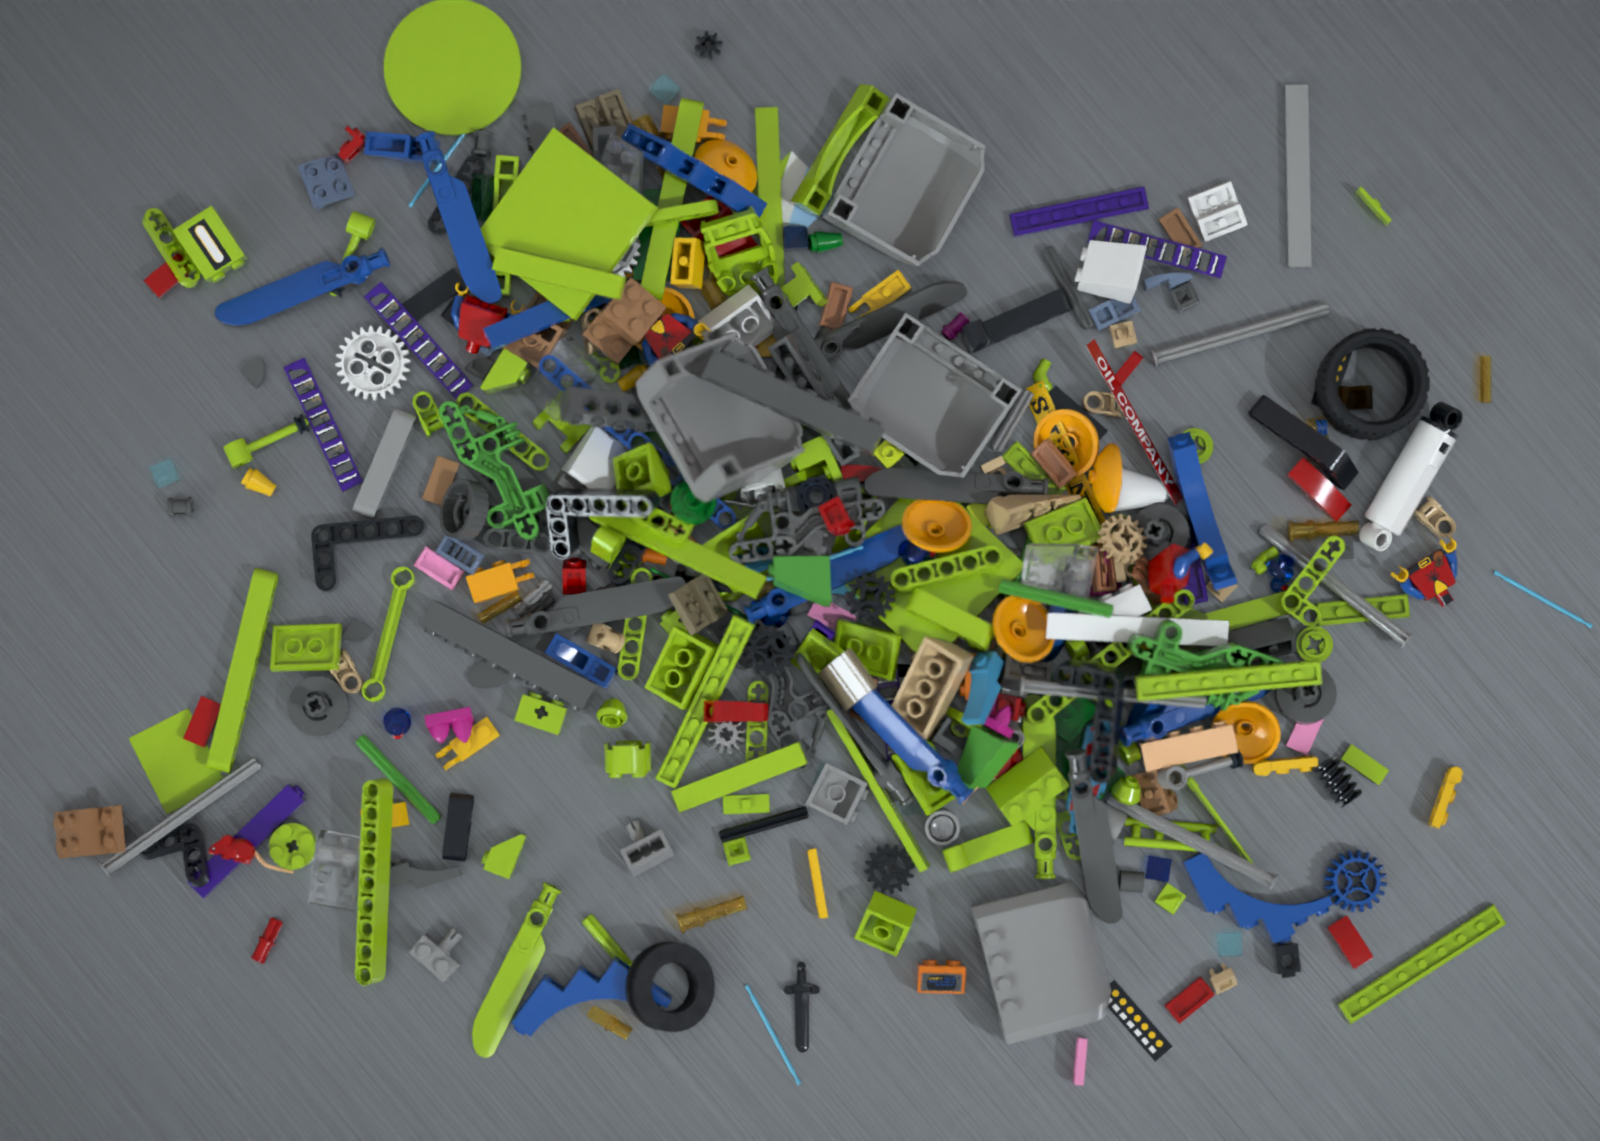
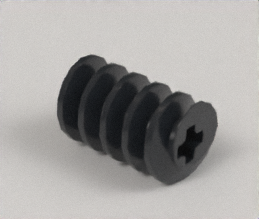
(1338, 781)

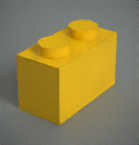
(687, 263)

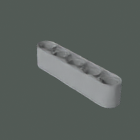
(385, 463)

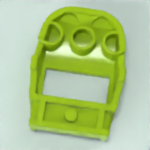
(736, 269)

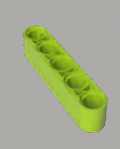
(532, 449)
(955, 561)
(630, 635)

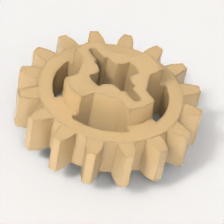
(1122, 538)

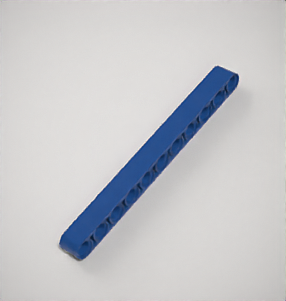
(626, 437)

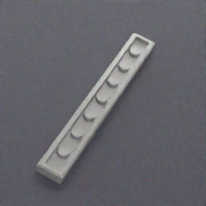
(1297, 176)

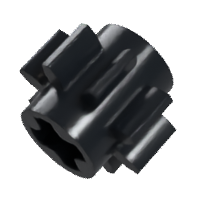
(704, 52)

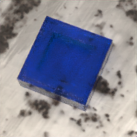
(1158, 868)

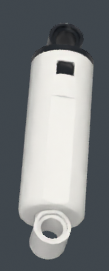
(1411, 476)

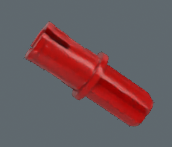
(267, 940)

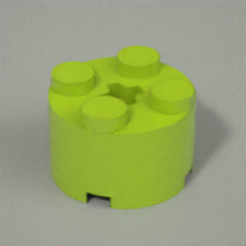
(627, 758)
(281, 851)

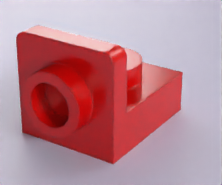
(352, 148)
(836, 517)
(574, 576)
(1015, 703)

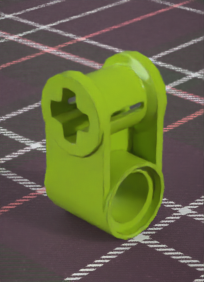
(429, 414)

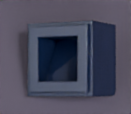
(795, 238)

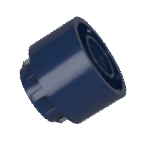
(814, 484)

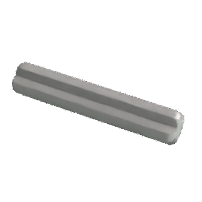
(1012, 420)

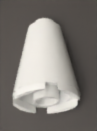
(758, 490)
(1140, 491)

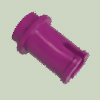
(955, 326)

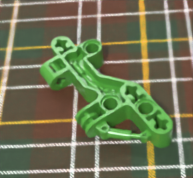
(516, 503)
(1166, 655)

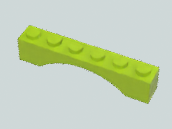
(506, 171)
(819, 181)

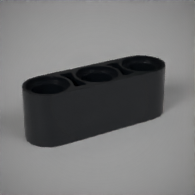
(458, 827)

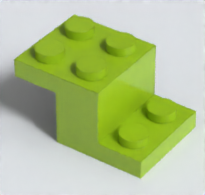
(815, 454)

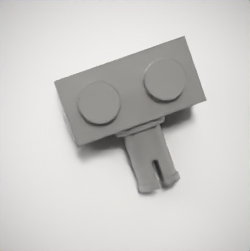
(645, 851)
(437, 955)

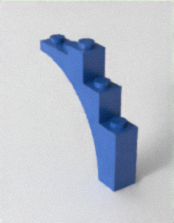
(1277, 918)

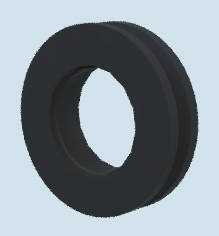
(699, 994)

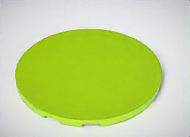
(452, 67)

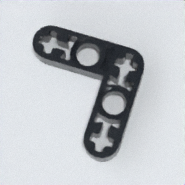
(187, 847)

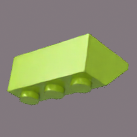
(723, 540)
(681, 667)
(1027, 786)

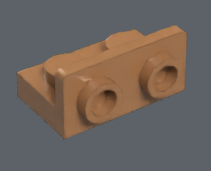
(1153, 795)

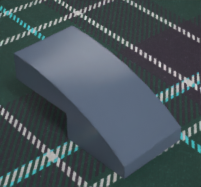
(1172, 279)
(1113, 312)

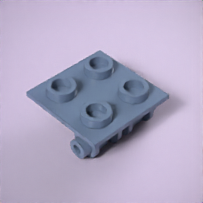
(326, 181)

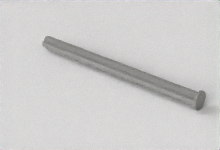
(1239, 333)
(1337, 586)
(1054, 688)
(180, 816)
(1196, 842)

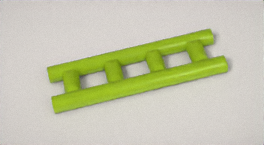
(1158, 841)

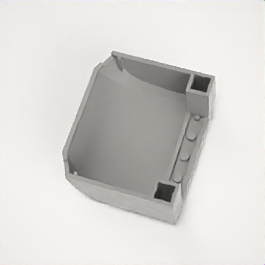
(907, 183)
(933, 398)
(712, 432)
(1043, 961)

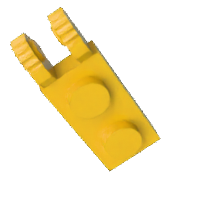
(883, 293)
(481, 735)
(1283, 765)
(1445, 796)

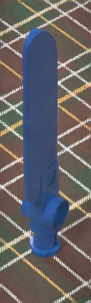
(460, 224)
(299, 288)
(877, 553)
(1170, 719)
(910, 744)

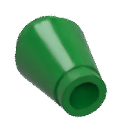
(824, 241)

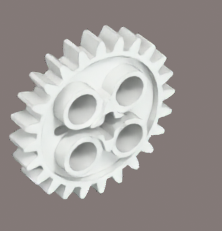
(363, 381)

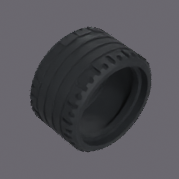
(1404, 353)

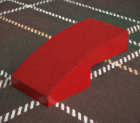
(163, 278)
(1350, 942)

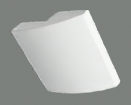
(1217, 211)

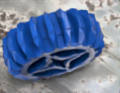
(1347, 889)

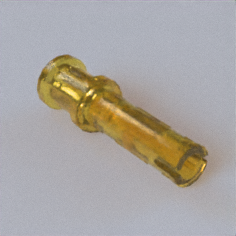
(1312, 530)
(701, 916)

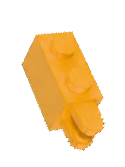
(669, 120)
(497, 580)

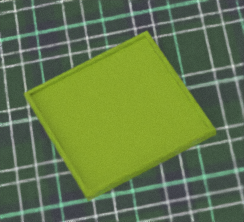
(567, 212)
(969, 594)

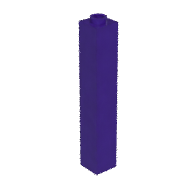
(255, 831)

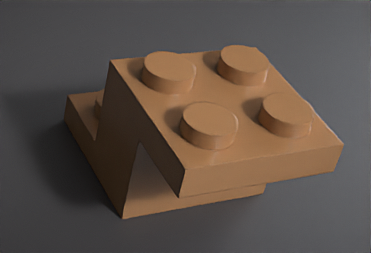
(623, 321)
(539, 344)
(89, 832)

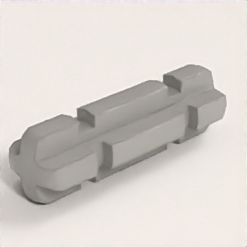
(532, 597)

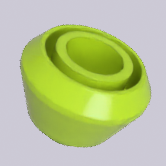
(612, 713)
(1126, 790)

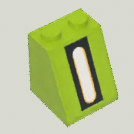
(210, 244)

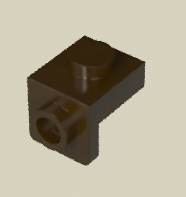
(1356, 397)

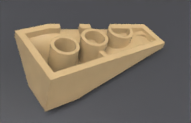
(1013, 510)

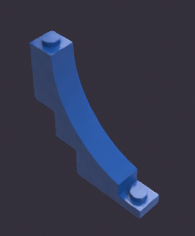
(693, 171)
(1199, 510)
(552, 997)

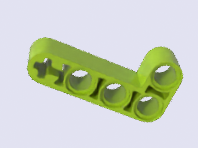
(607, 543)
(1316, 576)
(951, 619)
(987, 846)

